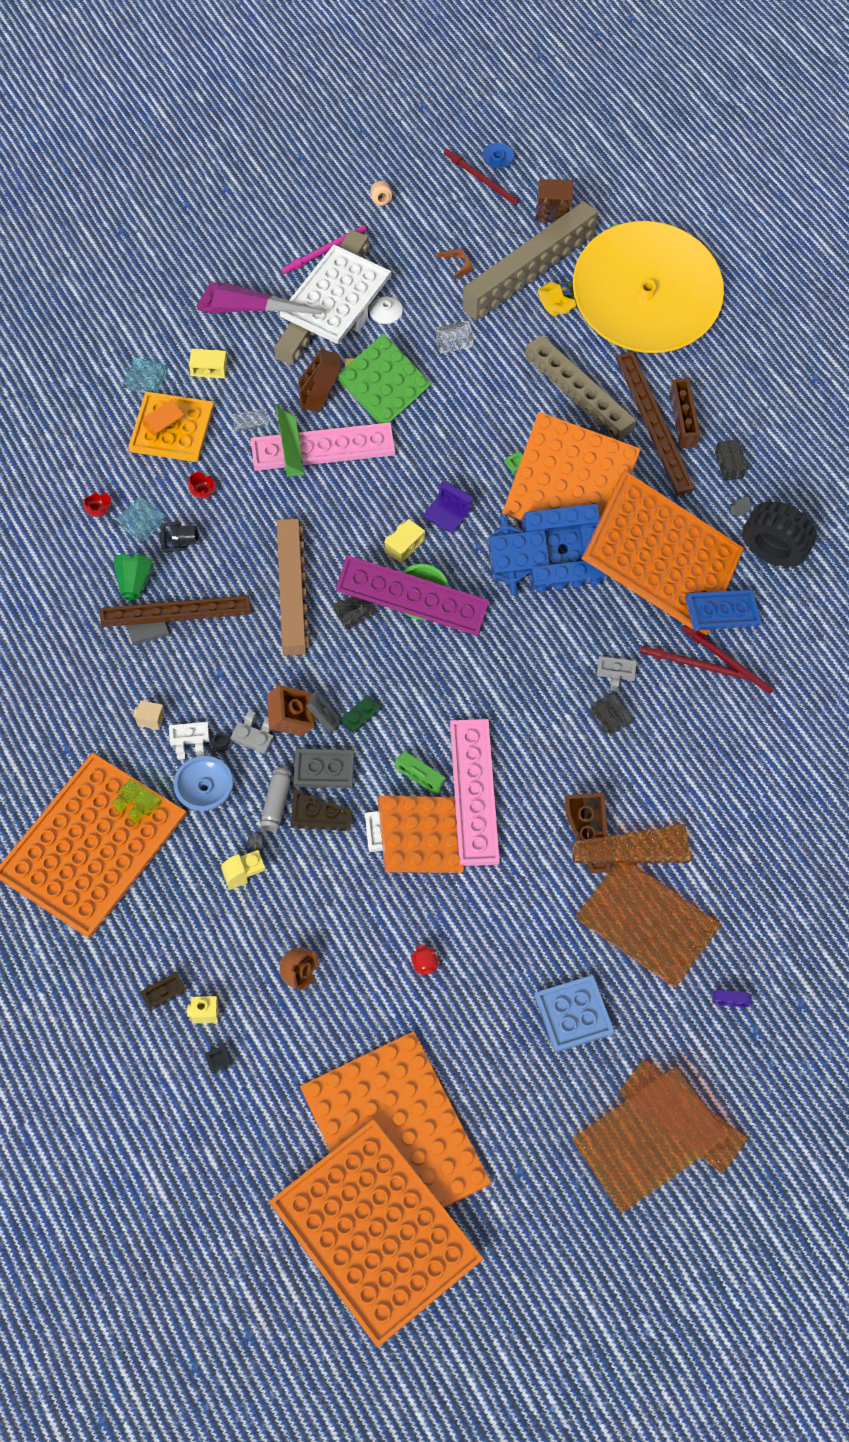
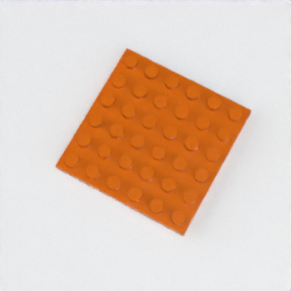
(567, 468)

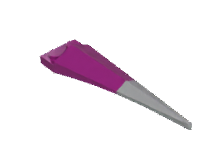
(232, 298)

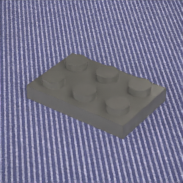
(323, 768)

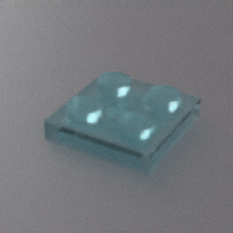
(145, 376)
(140, 519)

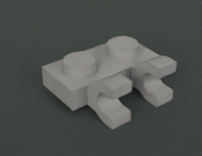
(253, 738)

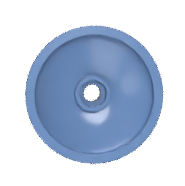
(200, 773)

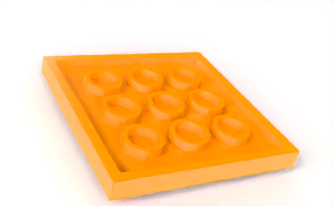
(178, 441)

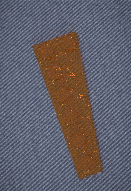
(649, 846)

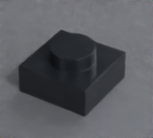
(218, 1059)

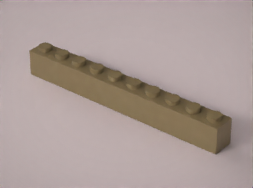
(295, 337)

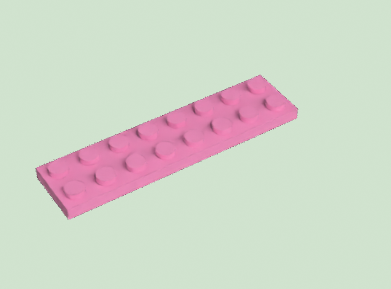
(327, 446)
(474, 792)

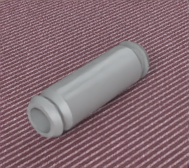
(276, 799)

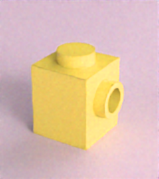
(203, 1009)

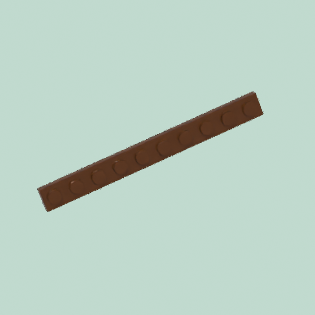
(655, 424)

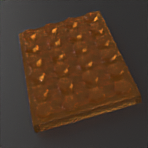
(648, 922)
(649, 1139)

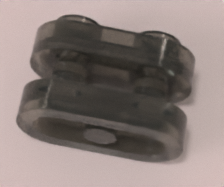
(354, 611)
(608, 722)

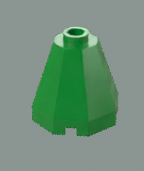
(132, 574)

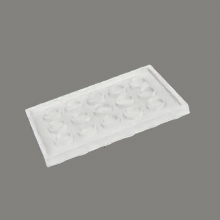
(342, 289)

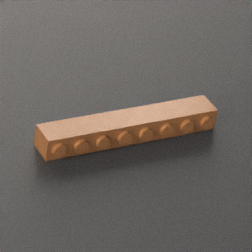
(291, 591)

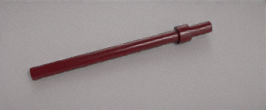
(458, 161)
(700, 638)
(659, 653)

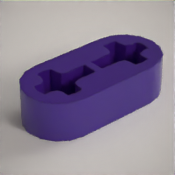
(732, 998)

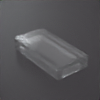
(250, 420)

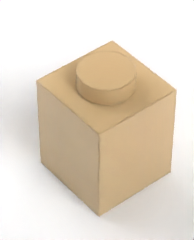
(149, 715)

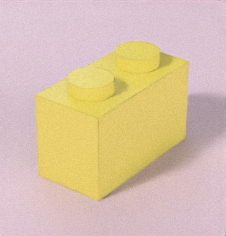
(208, 363)
(404, 541)

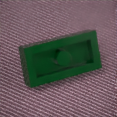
(360, 714)

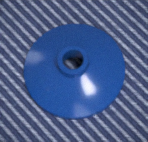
(498, 155)

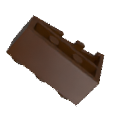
(318, 380)

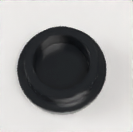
(220, 742)

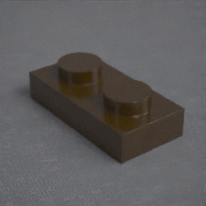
(163, 991)

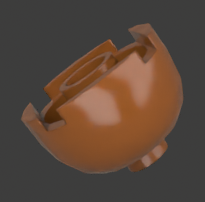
(297, 967)

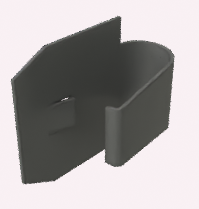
(740, 506)

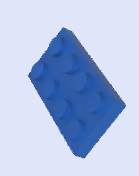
(723, 610)

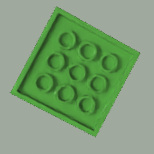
(383, 380)

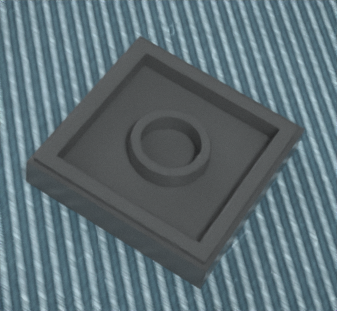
(146, 632)

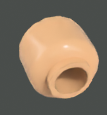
(381, 193)

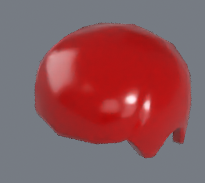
(201, 486)
(97, 505)

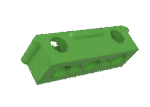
(420, 772)

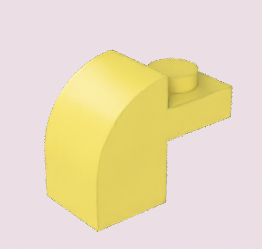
(239, 868)

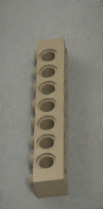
(580, 388)

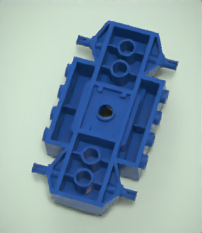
(536, 552)

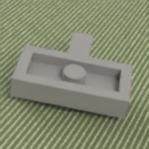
(616, 670)

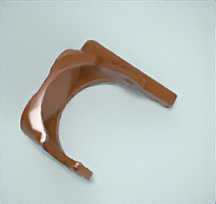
(467, 268)

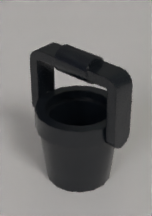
(181, 536)

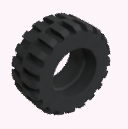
(779, 534)

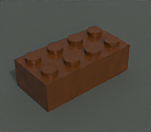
(553, 199)

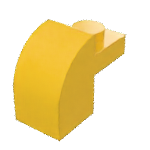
(553, 299)

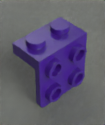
(449, 507)

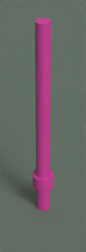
(298, 263)

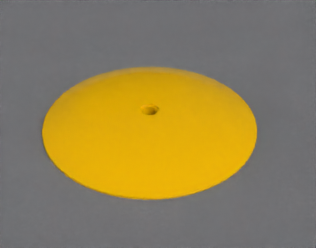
(655, 257)

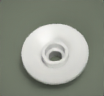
(385, 310)

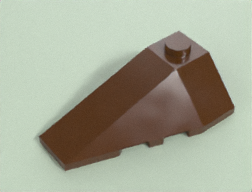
(588, 821)

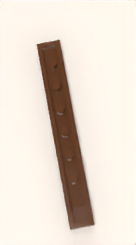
(174, 611)

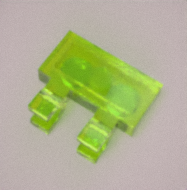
(138, 796)

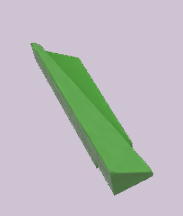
(290, 443)

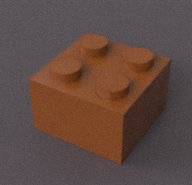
(288, 710)

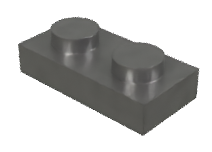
(323, 712)

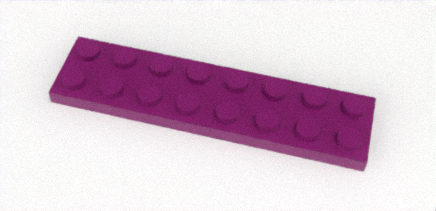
(412, 595)

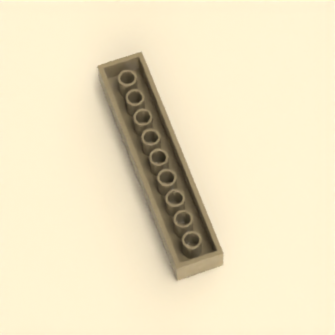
(529, 261)

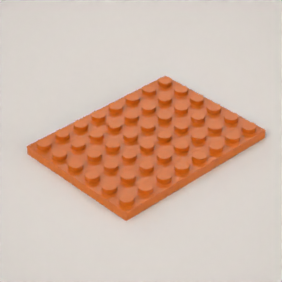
(659, 548)
(85, 852)
(411, 1108)
(376, 1232)

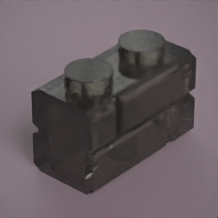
(731, 460)

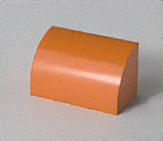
(162, 417)

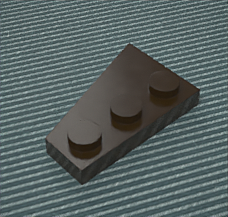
(316, 814)

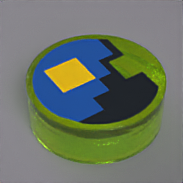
(567, 289)

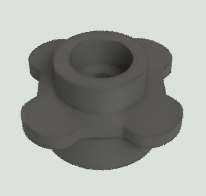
(254, 842)

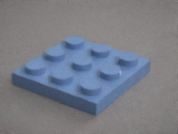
(574, 1013)

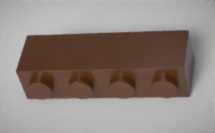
(684, 413)

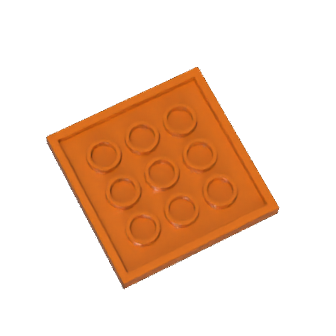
(419, 834)

